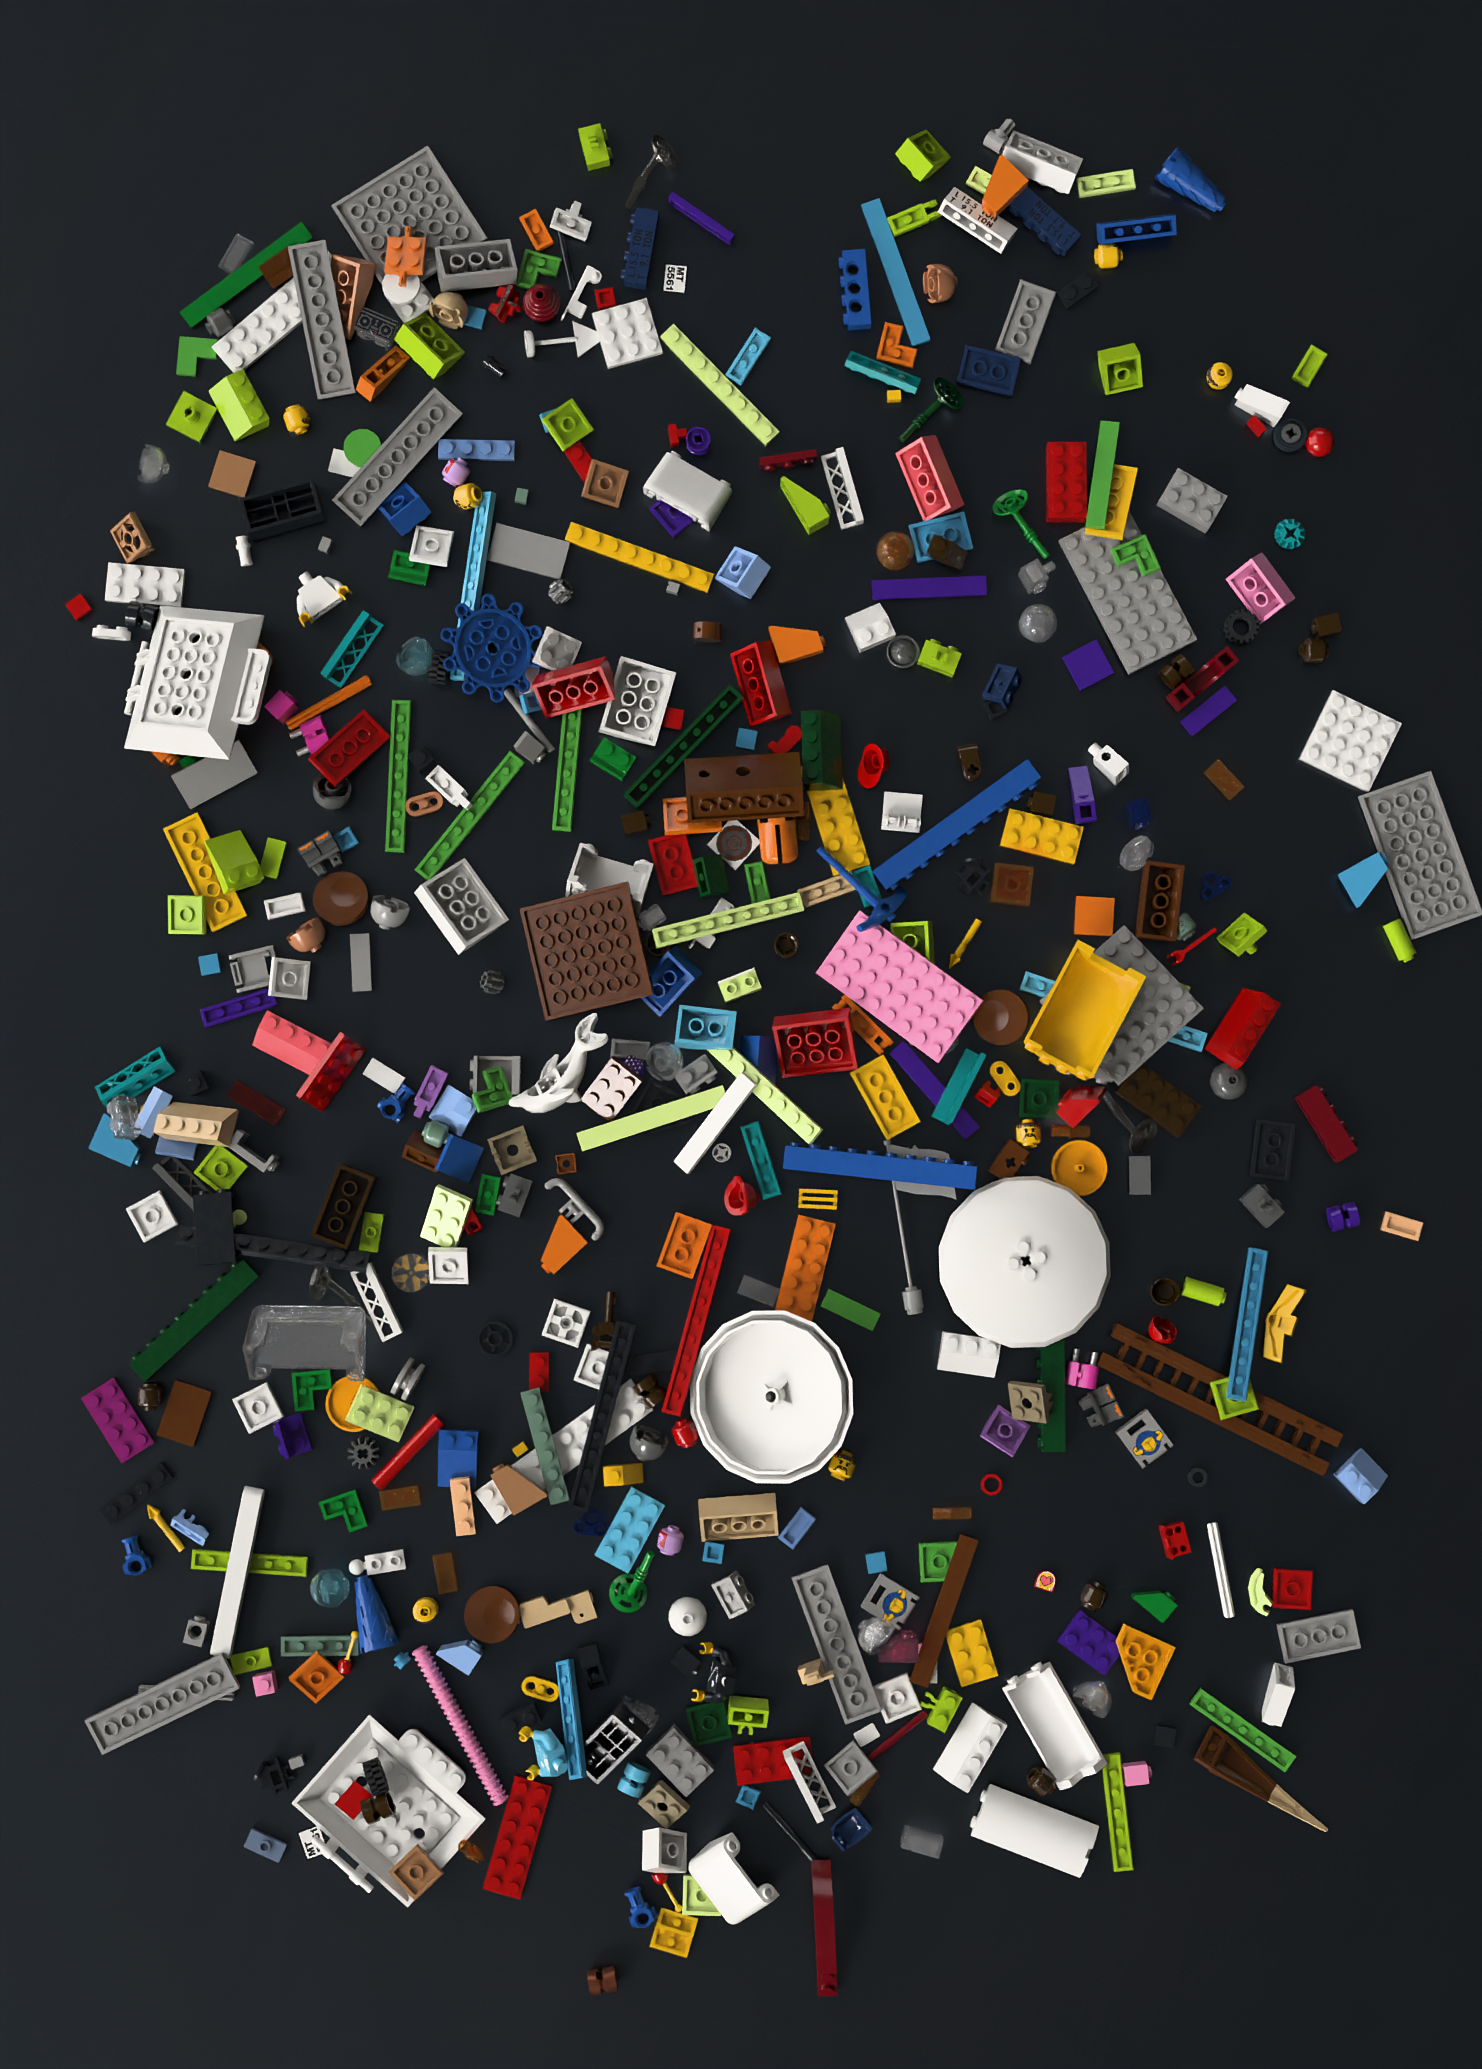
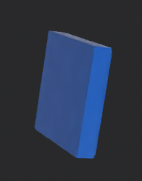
(459, 1158)

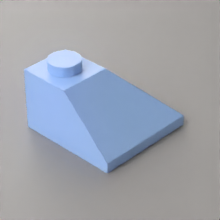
(454, 1110)

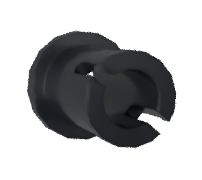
(494, 366)

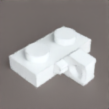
(571, 222)

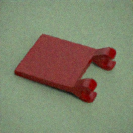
(1179, 954)

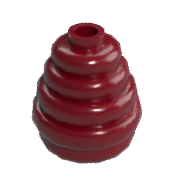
(542, 308)

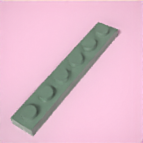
(545, 1446)

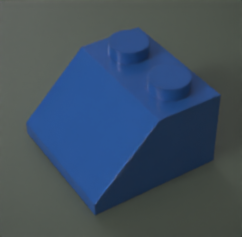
(404, 509)

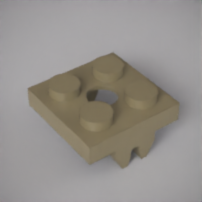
(499, 1150)
(1036, 1395)
(663, 1793)

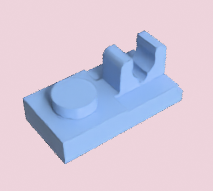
(185, 1526)

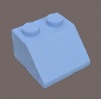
(743, 572)
(1361, 1476)
(461, 1654)

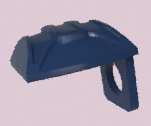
(850, 1829)

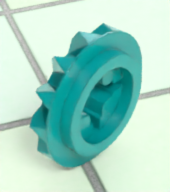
(1280, 534)

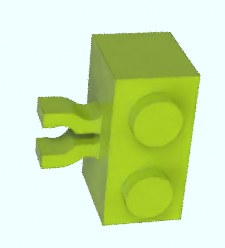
(594, 146)
(939, 657)
(943, 1709)
(747, 1712)

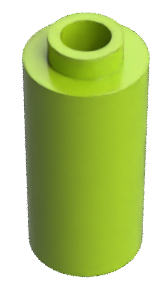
(1400, 940)
(1203, 1291)

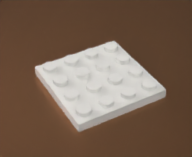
(1350, 741)

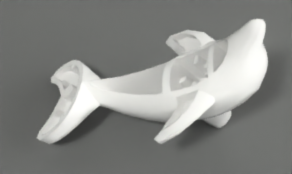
(560, 1081)

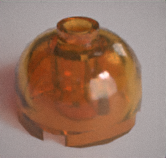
(895, 550)

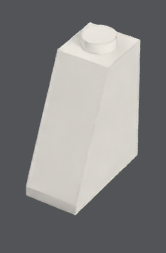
(1262, 404)
(1278, 1694)

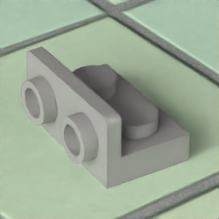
(695, 1074)
(733, 1595)

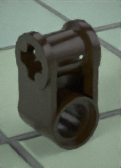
(968, 758)

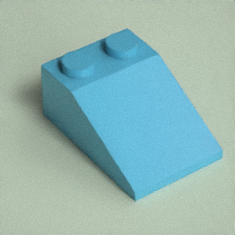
(705, 1028)

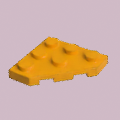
(1143, 1659)

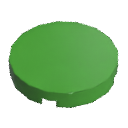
(361, 446)

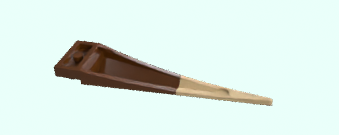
(1231, 1763)

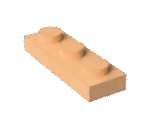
(462, 1506)

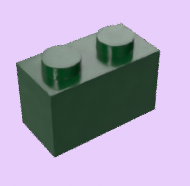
(710, 875)

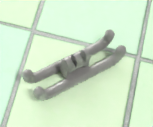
(577, 1206)

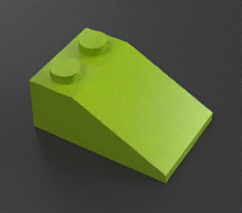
(807, 507)
(234, 862)

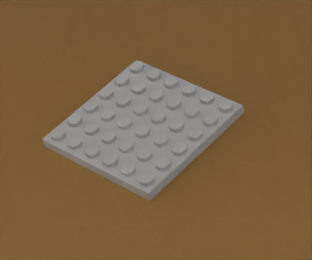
(408, 195)
(1156, 1012)

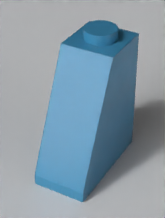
(1364, 876)
(121, 1150)

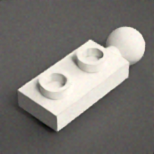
(379, 1563)

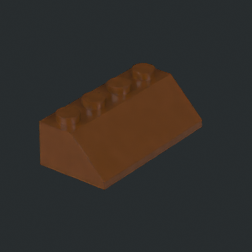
(1159, 901)

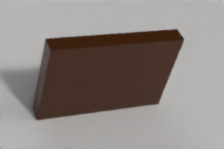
(184, 1413)

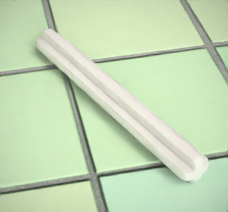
(1220, 1568)

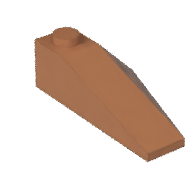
(352, 285)

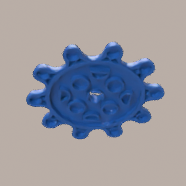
(471, 647)

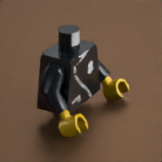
(721, 1675)

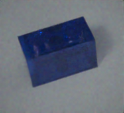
(1138, 813)

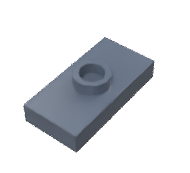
(265, 1845)

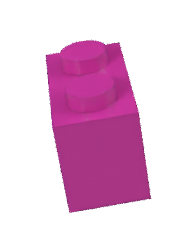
(282, 706)

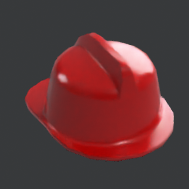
(872, 765)

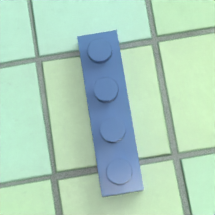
(476, 450)

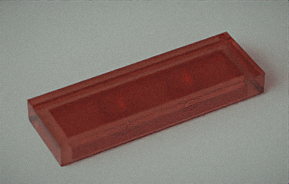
(256, 1103)

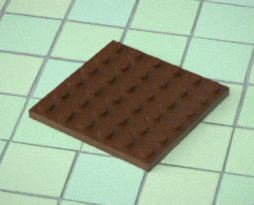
(587, 951)

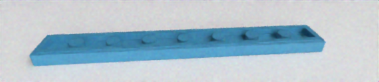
(895, 272)
(1247, 1324)

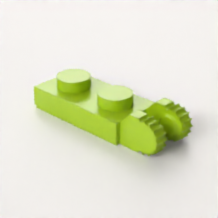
(912, 218)

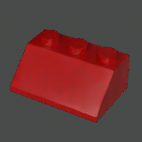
(1079, 1103)

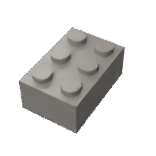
(1191, 500)
(680, 1760)

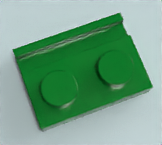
(408, 571)
(613, 759)

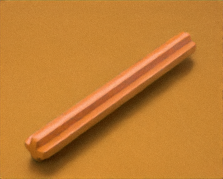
(328, 702)

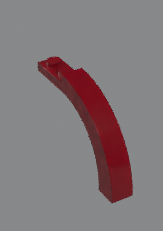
(824, 1928)

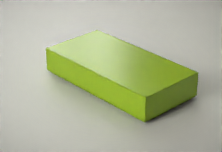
(1309, 366)
(273, 857)

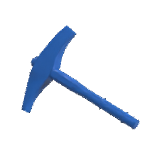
(883, 909)

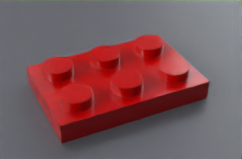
(673, 863)

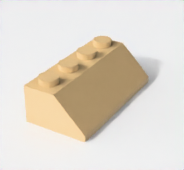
(196, 1123)
(738, 1517)

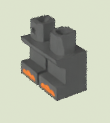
(329, 850)
(1103, 1414)

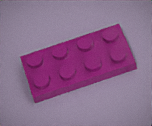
(118, 1420)

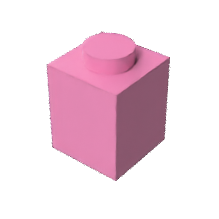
(265, 1683)
(1136, 1773)

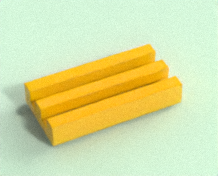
(834, 1199)

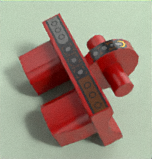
(507, 304)

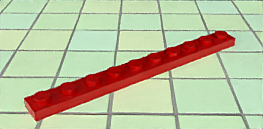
(696, 1320)

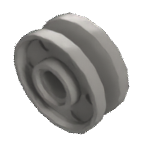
(408, 1379)

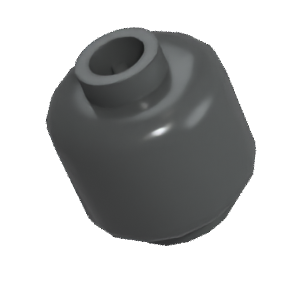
(219, 322)

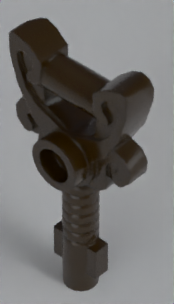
(606, 1327)

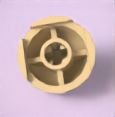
(450, 309)

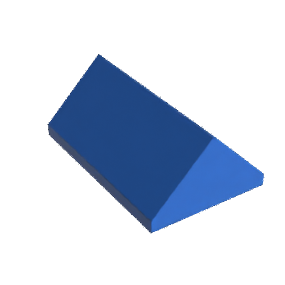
(761, 1053)

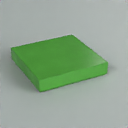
(935, 1560)

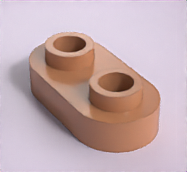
(424, 803)

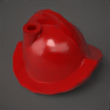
(740, 1196)

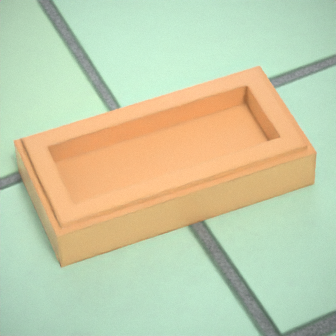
(1401, 1226)

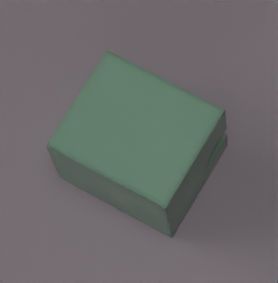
(521, 496)

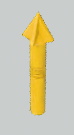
(955, 958)
(155, 1514)

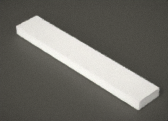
(715, 1123)

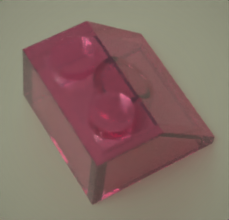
(900, 1649)

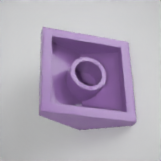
(1004, 1431)

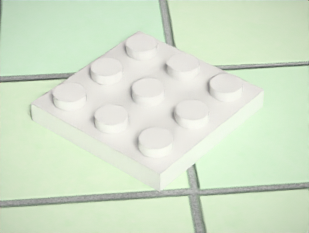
(627, 333)

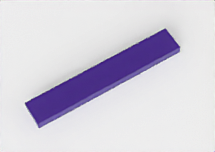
(929, 587)
(930, 1086)

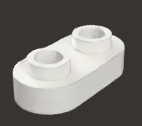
(104, 632)

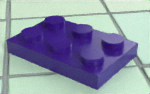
(1090, 1642)

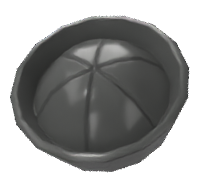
(903, 651)

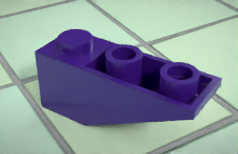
(1082, 795)

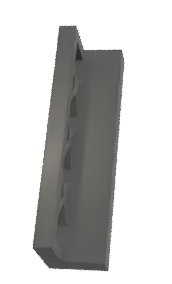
(174, 1182)

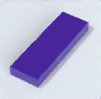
(1208, 711)

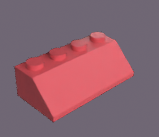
(929, 478)
(290, 1042)

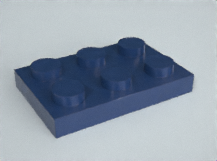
(988, 370)

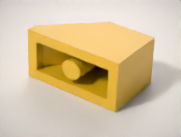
(623, 1474)

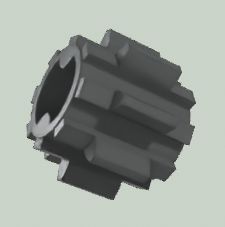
(560, 591)
(492, 982)

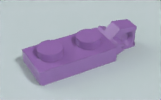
(429, 1090)

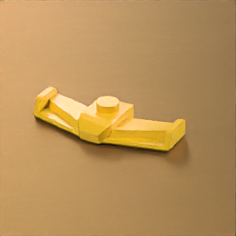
(1281, 1322)

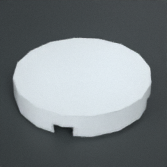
(398, 294)

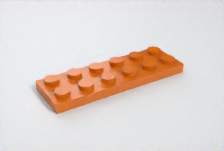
(805, 1267)

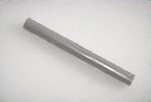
(529, 721)

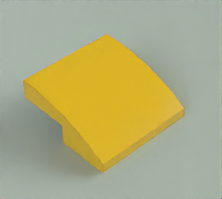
(673, 1932)

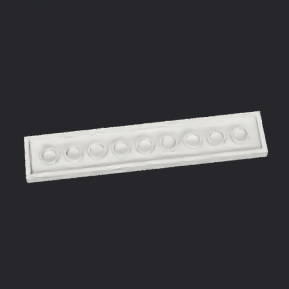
(569, 1447)

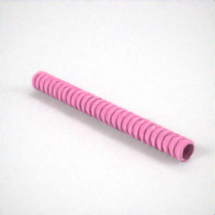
(460, 1725)

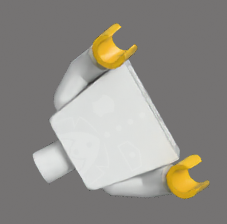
(318, 596)

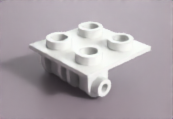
(901, 812)

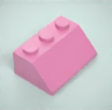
(1260, 588)

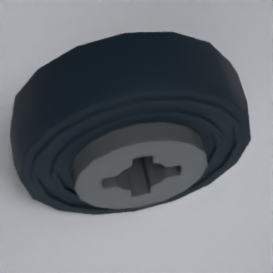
(1287, 441)

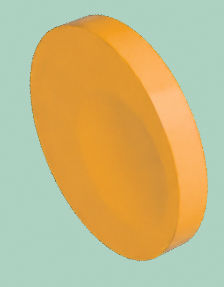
(1079, 1167)
(340, 1400)

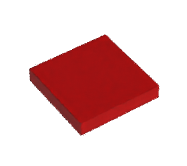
(1292, 1588)

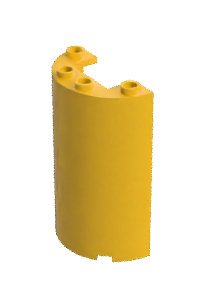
(1082, 1012)

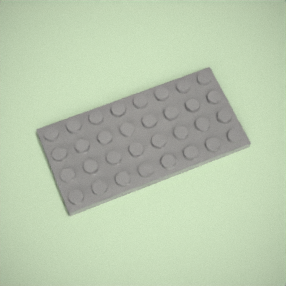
(1133, 609)
(1423, 855)

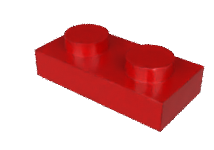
(579, 459)
(539, 1371)

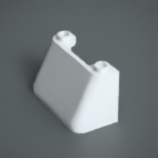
(688, 489)
(596, 872)
(727, 1882)

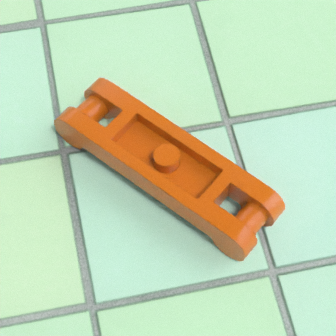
(865, 1026)

